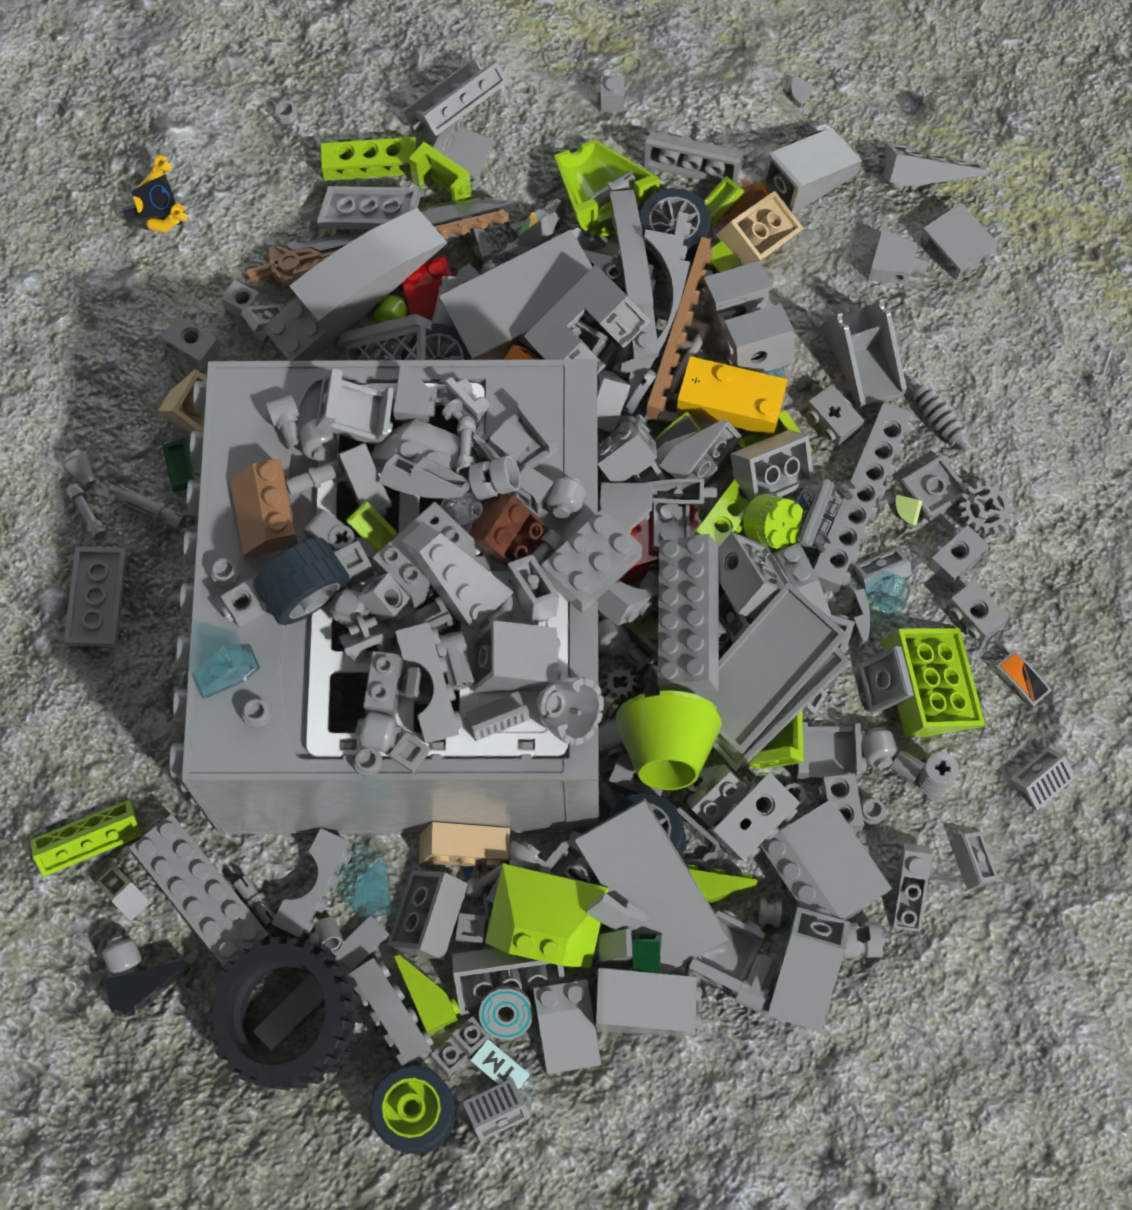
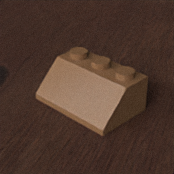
(263, 508)

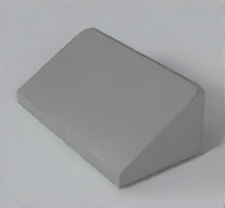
(889, 563)
(974, 859)

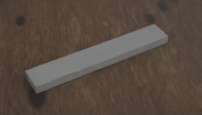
(309, 992)

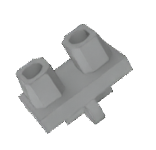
(459, 403)
(365, 635)

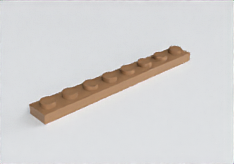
(677, 336)

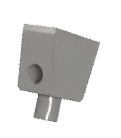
(895, 260)

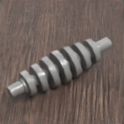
(940, 415)

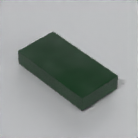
(179, 464)

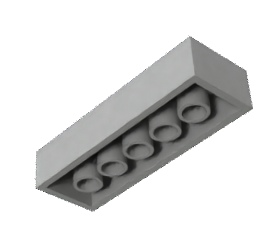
(688, 615)
(198, 890)

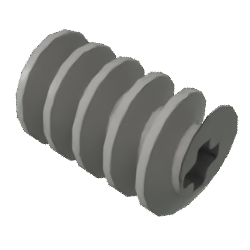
(937, 774)

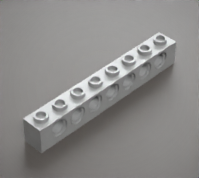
(889, 419)

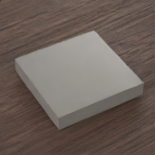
(935, 486)
(886, 679)

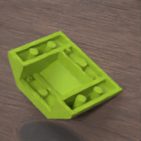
(544, 917)

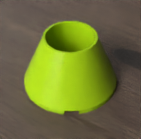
(668, 736)

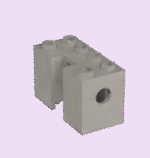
(595, 299)
(747, 326)

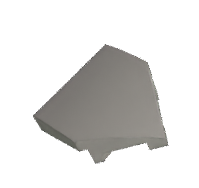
(627, 502)

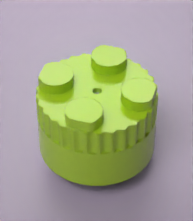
(773, 521)

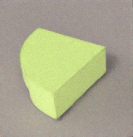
(908, 508)

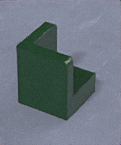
(647, 952)

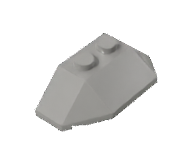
(417, 441)
(801, 574)

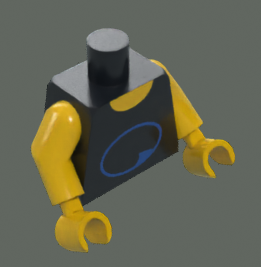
(155, 201)

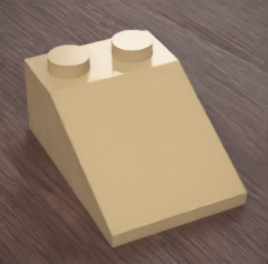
(760, 230)

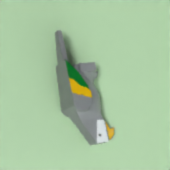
(537, 226)

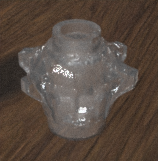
(463, 509)

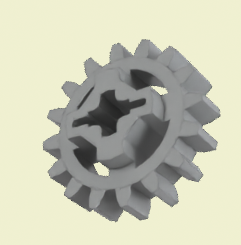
(995, 511)

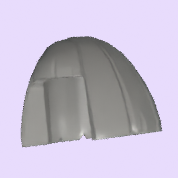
(571, 709)

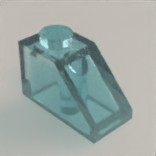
(226, 669)
(373, 892)

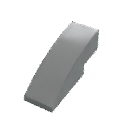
(423, 478)

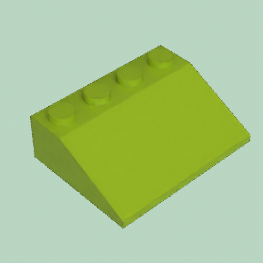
(940, 680)

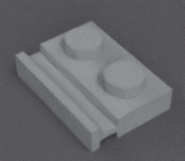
(669, 522)

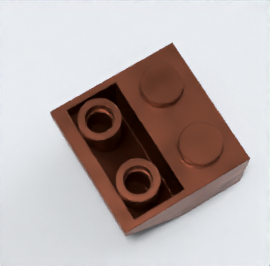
(507, 529)

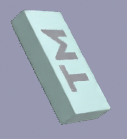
(499, 1065)

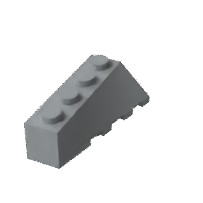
(485, 969)
(390, 1014)

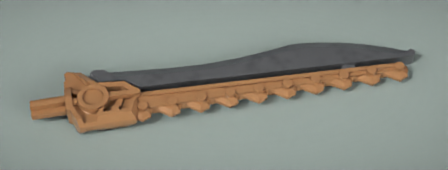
(447, 218)

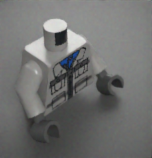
(805, 501)

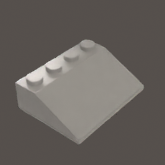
(826, 864)

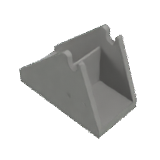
(867, 354)

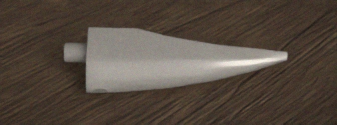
(682, 491)

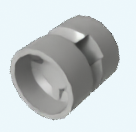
(495, 477)

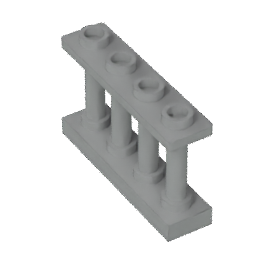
(455, 96)

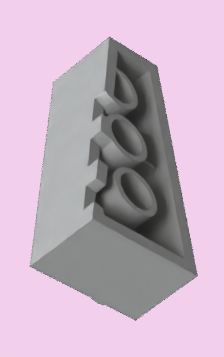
(458, 579)

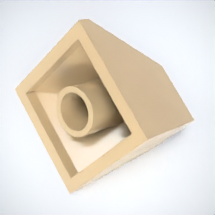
(179, 404)

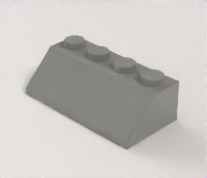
(692, 158)

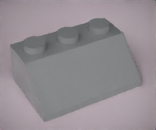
(774, 465)
(427, 914)

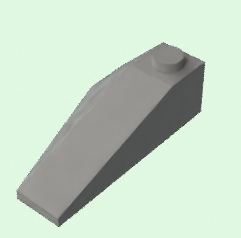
(912, 168)

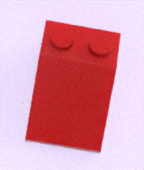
(423, 286)

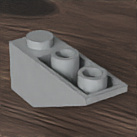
(912, 886)

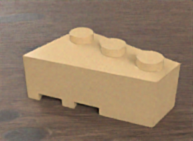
(464, 845)

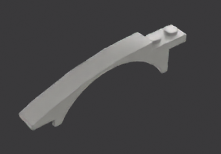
(671, 256)
(635, 268)

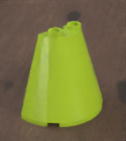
(588, 173)

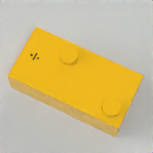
(733, 393)

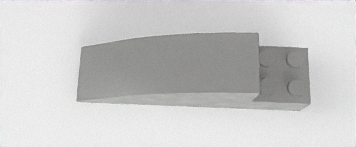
(351, 284)

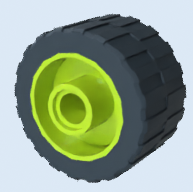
(412, 1110)

